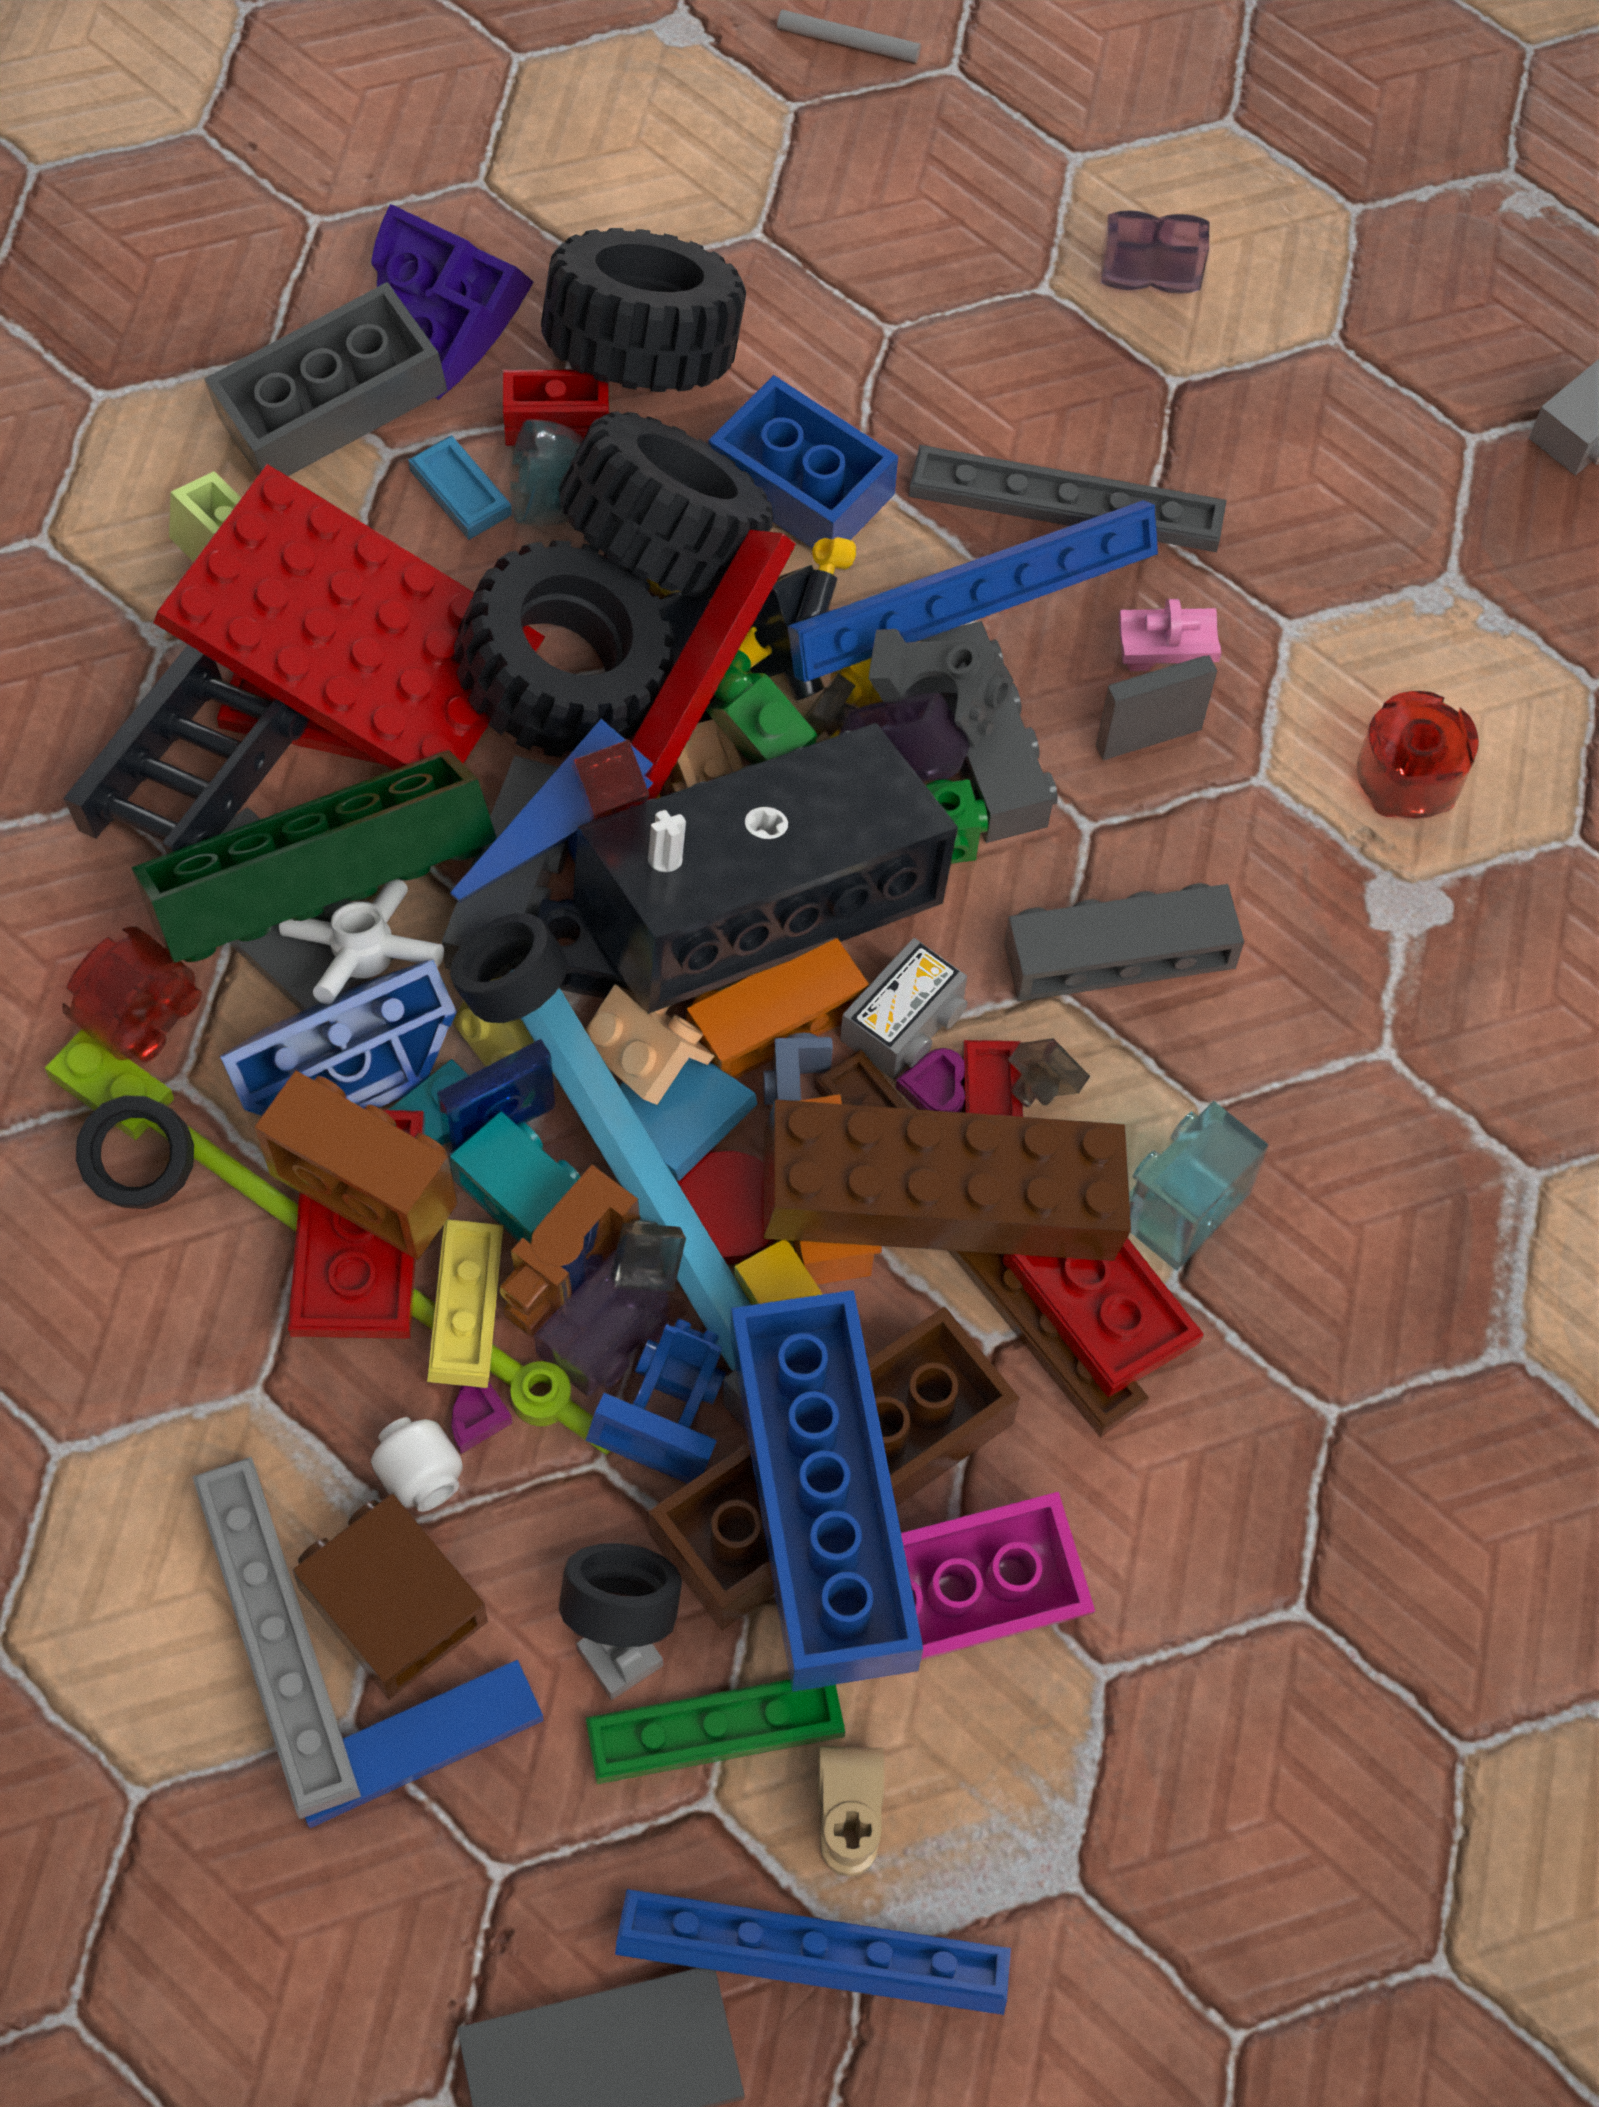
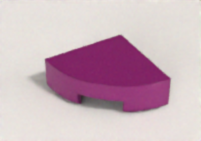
(477, 1416)

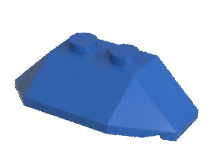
(368, 1042)

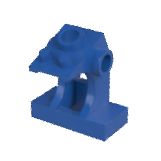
(681, 1367)

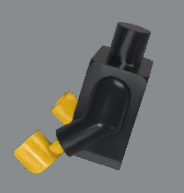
(797, 598)

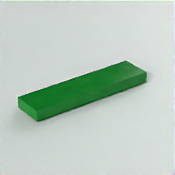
(711, 1729)

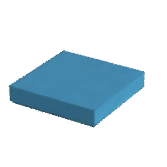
(692, 1114)

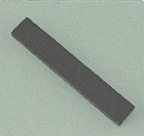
(1060, 495)

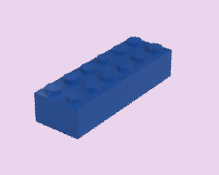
(824, 1491)

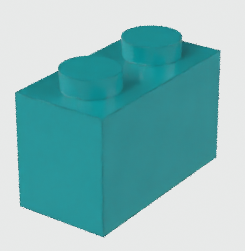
(511, 1175)

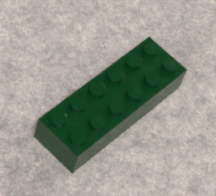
(314, 856)

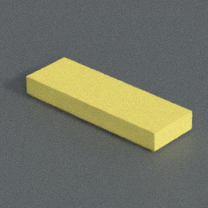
(465, 1304)

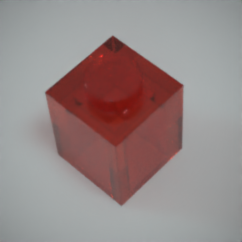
(610, 779)

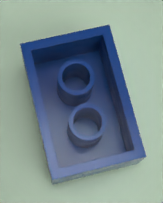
(809, 462)

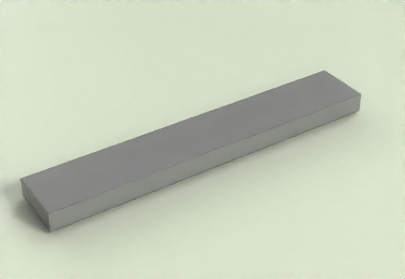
(276, 1639)

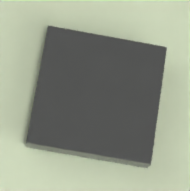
(1155, 707)

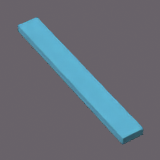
(637, 1162)

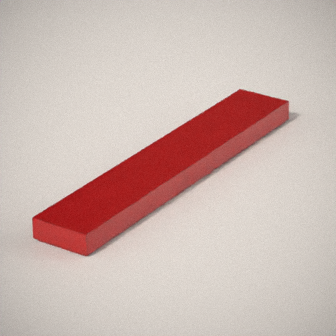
(710, 652)

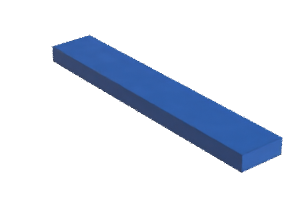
(814, 1951)

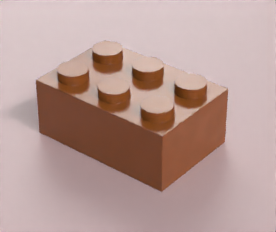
(357, 1163)

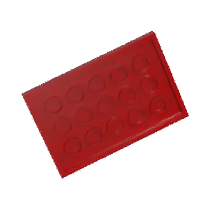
(332, 623)

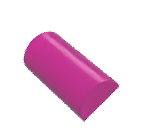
(995, 1575)

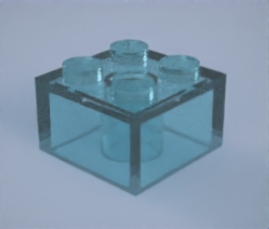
(1194, 1183)

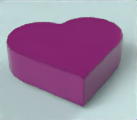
(935, 1082)

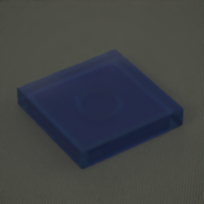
(515, 1085)

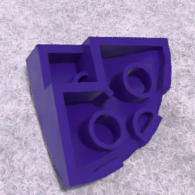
(448, 287)

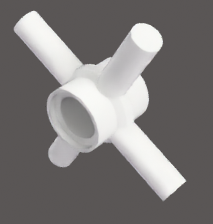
(361, 940)

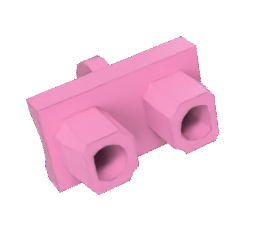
(1167, 635)

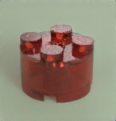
(1416, 755)
(131, 995)

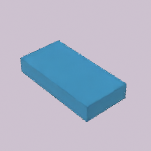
(460, 487)

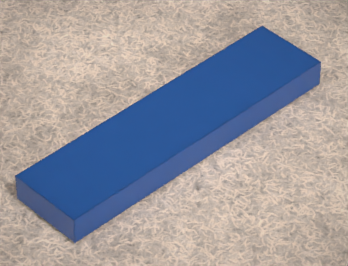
(437, 1734)

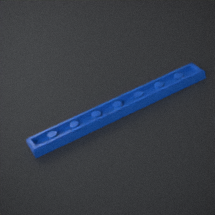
(974, 589)

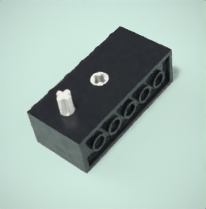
(761, 866)

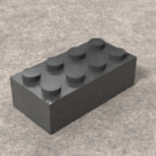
(327, 383)

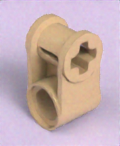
(850, 1799)

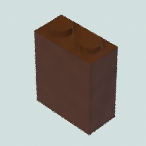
(389, 1594)

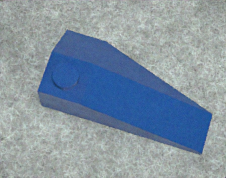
(545, 820)

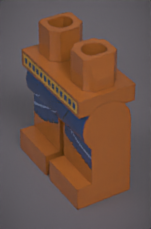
(566, 1248)

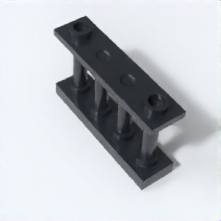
(152, 728)

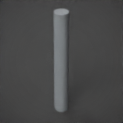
(849, 36)

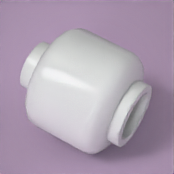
(417, 1463)

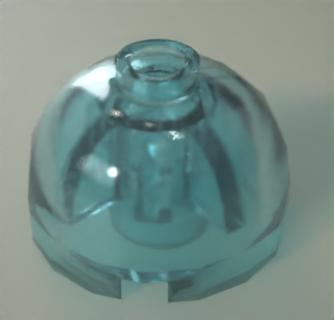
(544, 455)

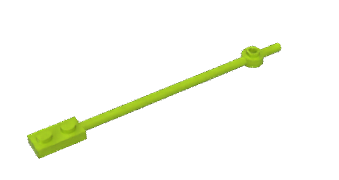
(98, 1077)

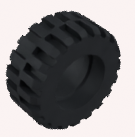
(642, 309)
(661, 502)
(578, 593)

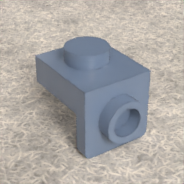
(795, 1056)

